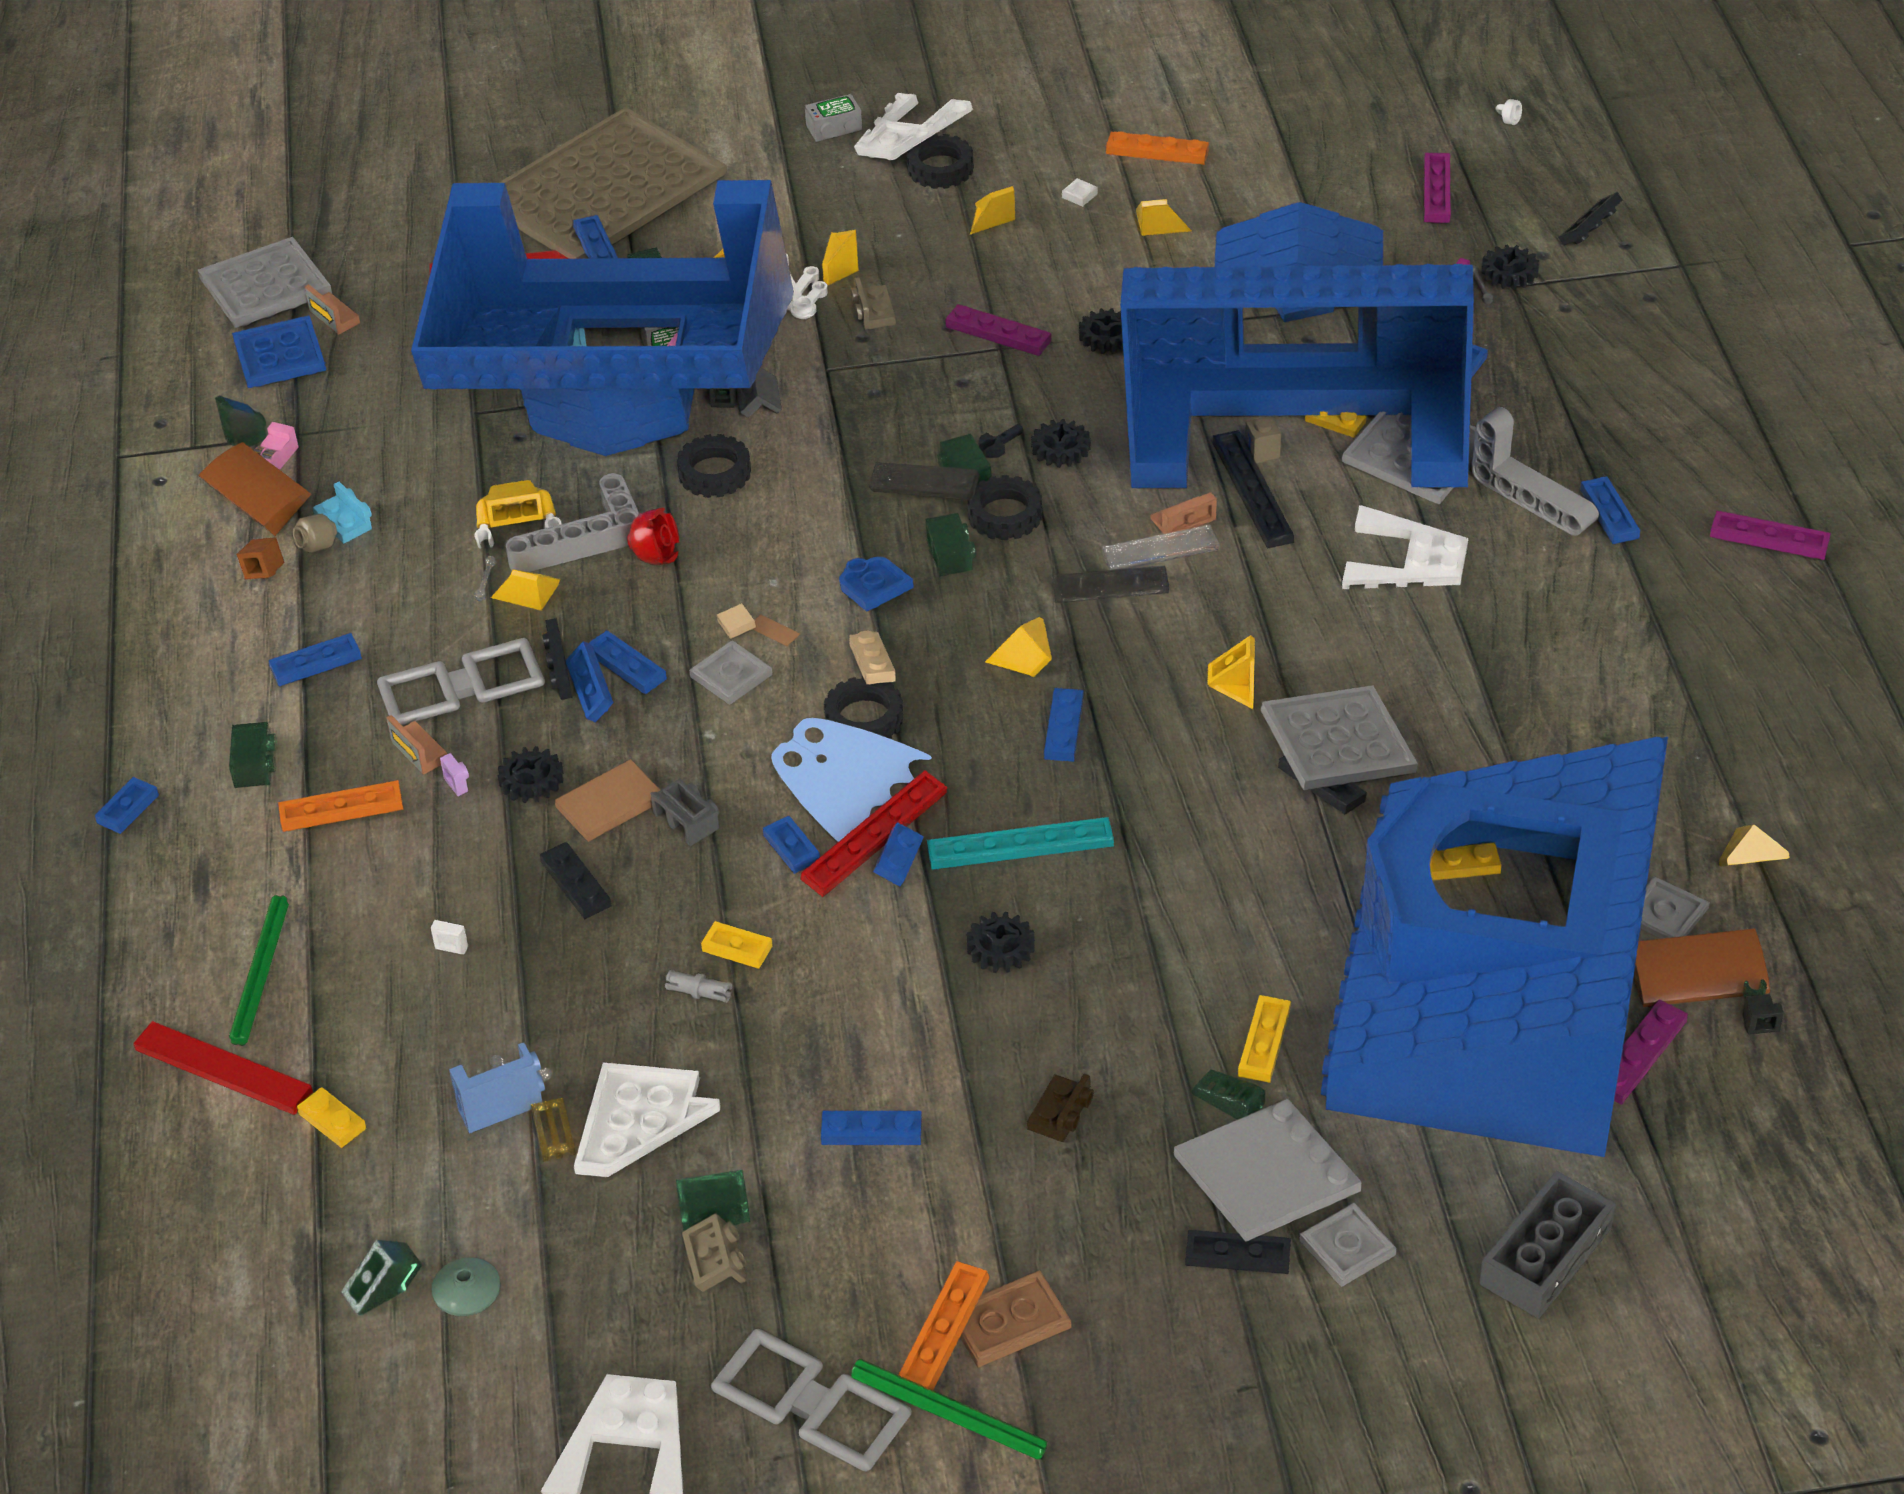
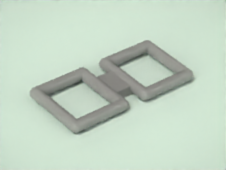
(461, 682)
(811, 1399)

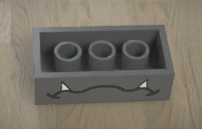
(1547, 1244)

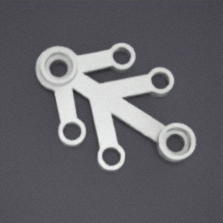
(804, 306)

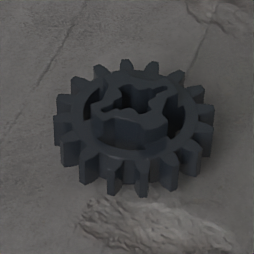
(1510, 267)
(1102, 331)
(1060, 443)
(530, 774)
(1000, 942)

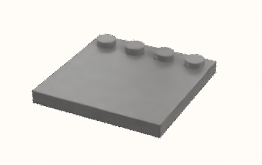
(263, 281)
(1386, 453)
(1338, 737)
(1267, 1169)

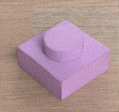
(455, 774)

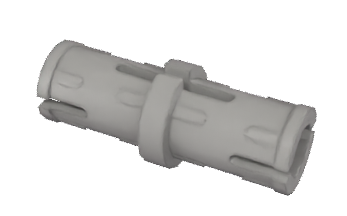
(698, 986)

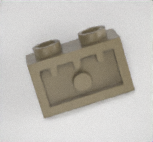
(873, 305)
(714, 1252)

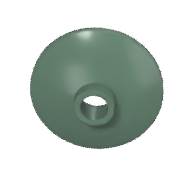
(468, 1296)

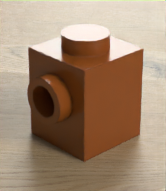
(260, 558)

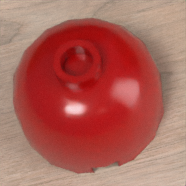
(654, 537)

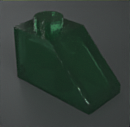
(240, 422)
(381, 1275)

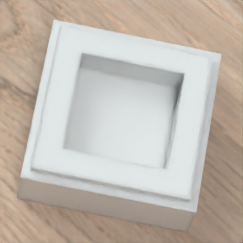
(1079, 192)
(449, 937)

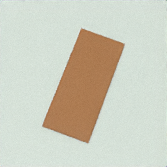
(775, 630)

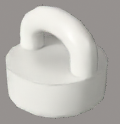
(1510, 112)

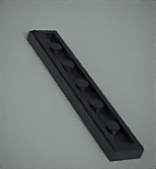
(1253, 489)

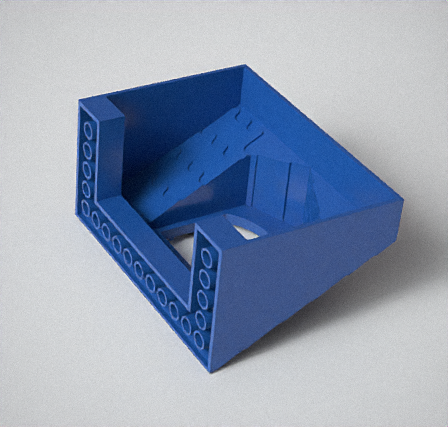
(513, 319)
(1191, 356)
(1490, 1015)

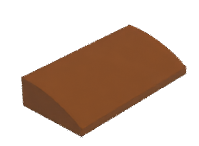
(255, 487)
(1699, 967)

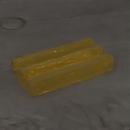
(557, 1148)

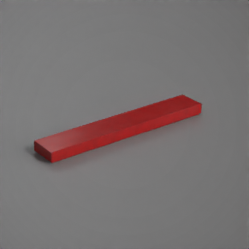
(872, 833)
(223, 1067)

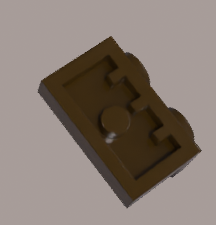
(1061, 1107)

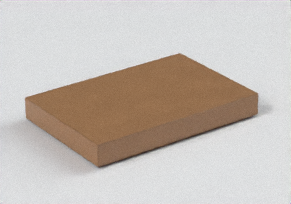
(607, 800)
(1013, 1319)

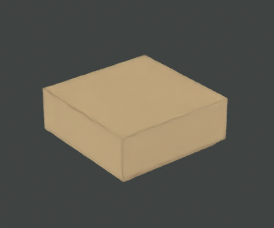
(736, 621)

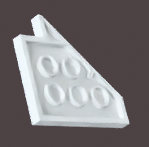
(636, 1113)

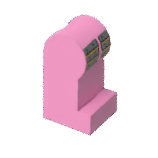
(278, 444)

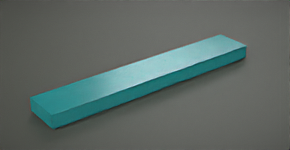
(1020, 843)

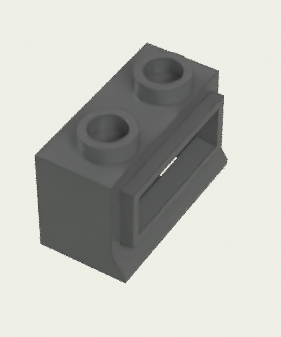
(696, 825)

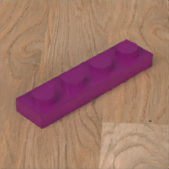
(1437, 187)
(998, 329)
(1770, 535)
(1647, 1045)

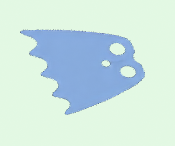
(851, 780)

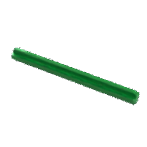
(258, 970)
(949, 1409)

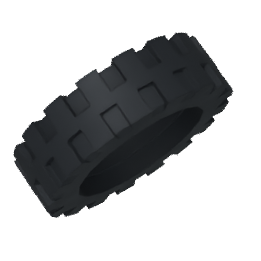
(940, 176)
(719, 483)
(1007, 526)
(857, 690)

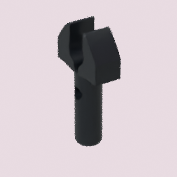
(995, 444)

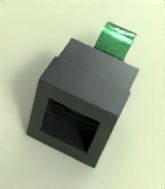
(723, 397)
(1759, 1011)

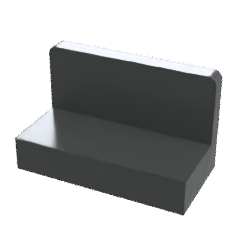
(762, 391)

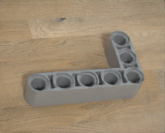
(1522, 484)
(579, 537)

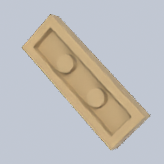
(872, 657)

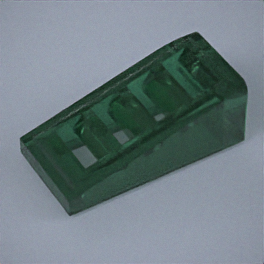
(1251, 1093)

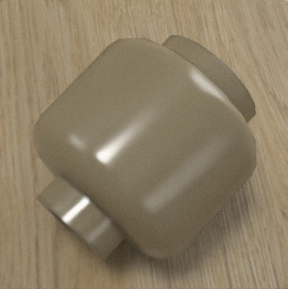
(314, 533)

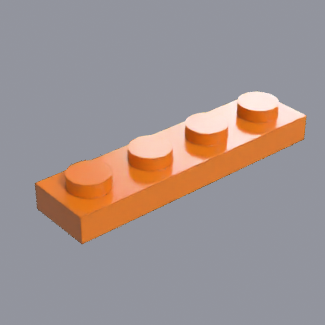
(1157, 147)
(340, 806)
(944, 1325)

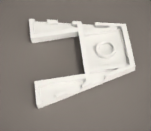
(893, 138)
(1431, 557)
(625, 1413)

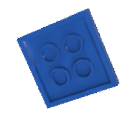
(279, 351)

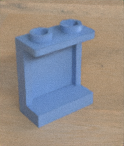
(498, 1092)

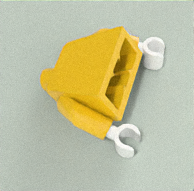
(513, 504)

